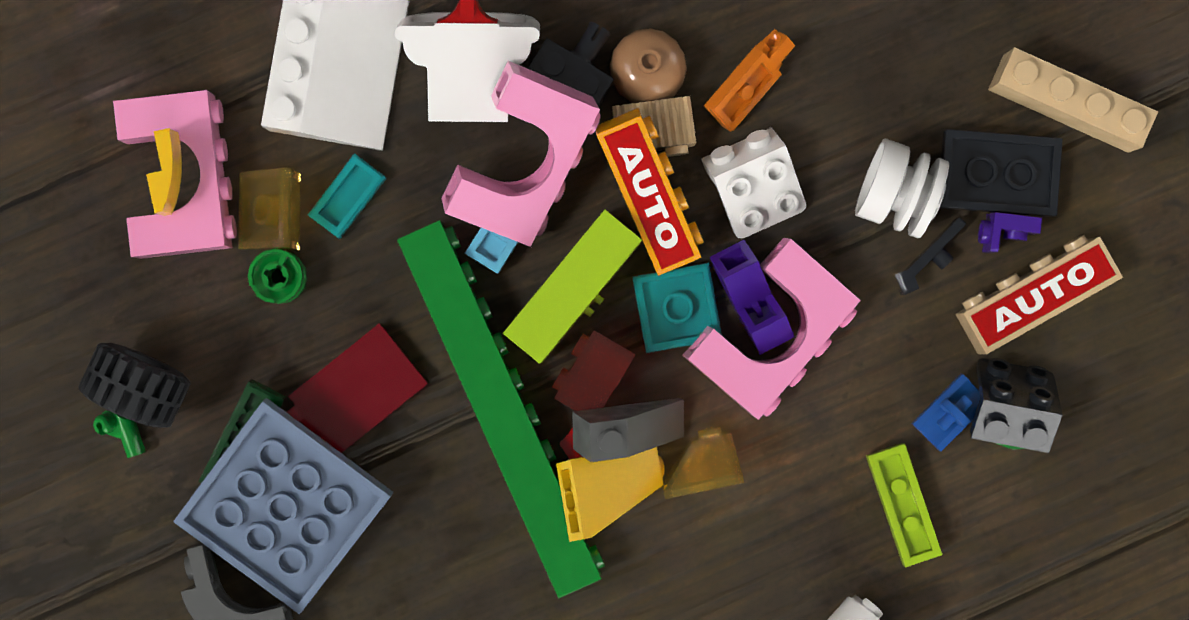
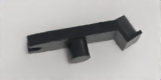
(934, 252)

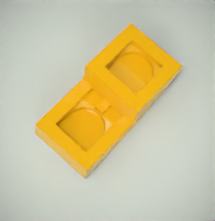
(165, 184)

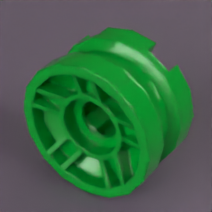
(291, 268)

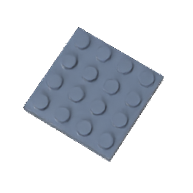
(283, 506)

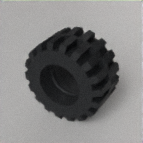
(134, 385)

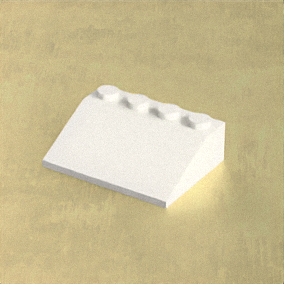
(334, 70)

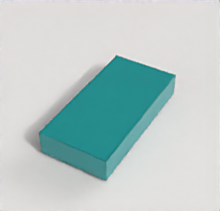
(347, 196)

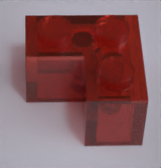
(594, 374)

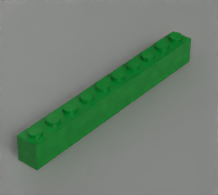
(498, 403)

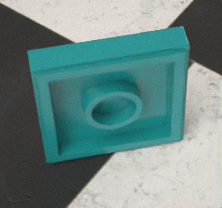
(675, 306)

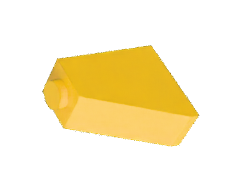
(605, 490)

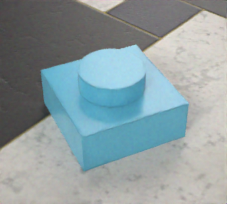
(491, 249)

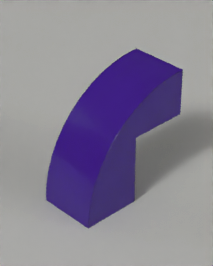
(751, 297)

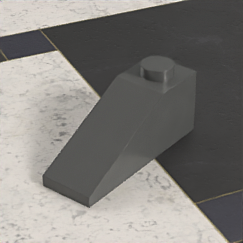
(626, 429)

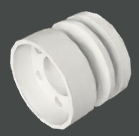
(902, 188)

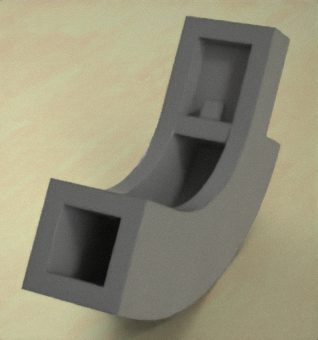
(208, 598)

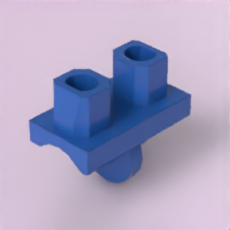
(949, 413)

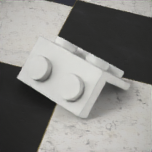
(755, 182)

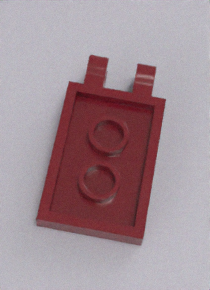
(357, 390)

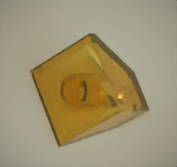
(704, 465)

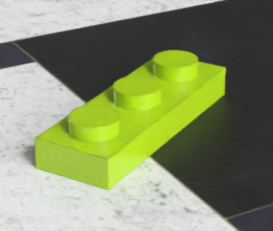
(904, 505)

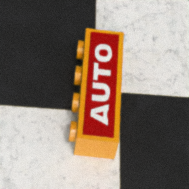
(648, 192)

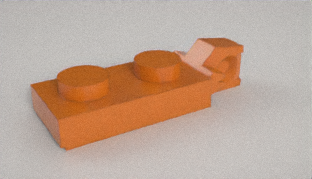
(749, 81)

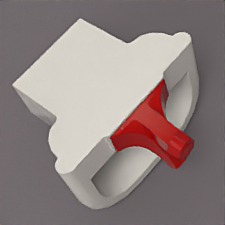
(466, 57)

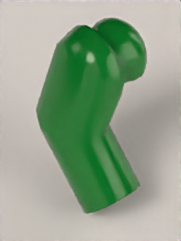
(121, 428)

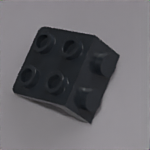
(1016, 405)

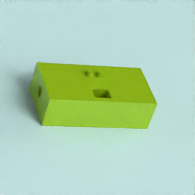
(573, 287)

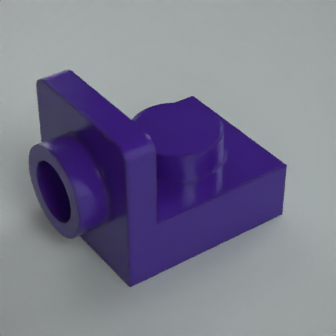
(1014, 228)

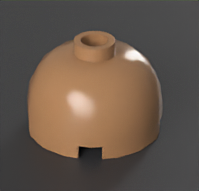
(648, 66)

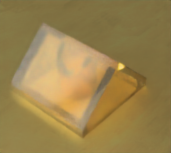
(269, 209)

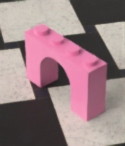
(522, 206)
(205, 219)
(822, 308)

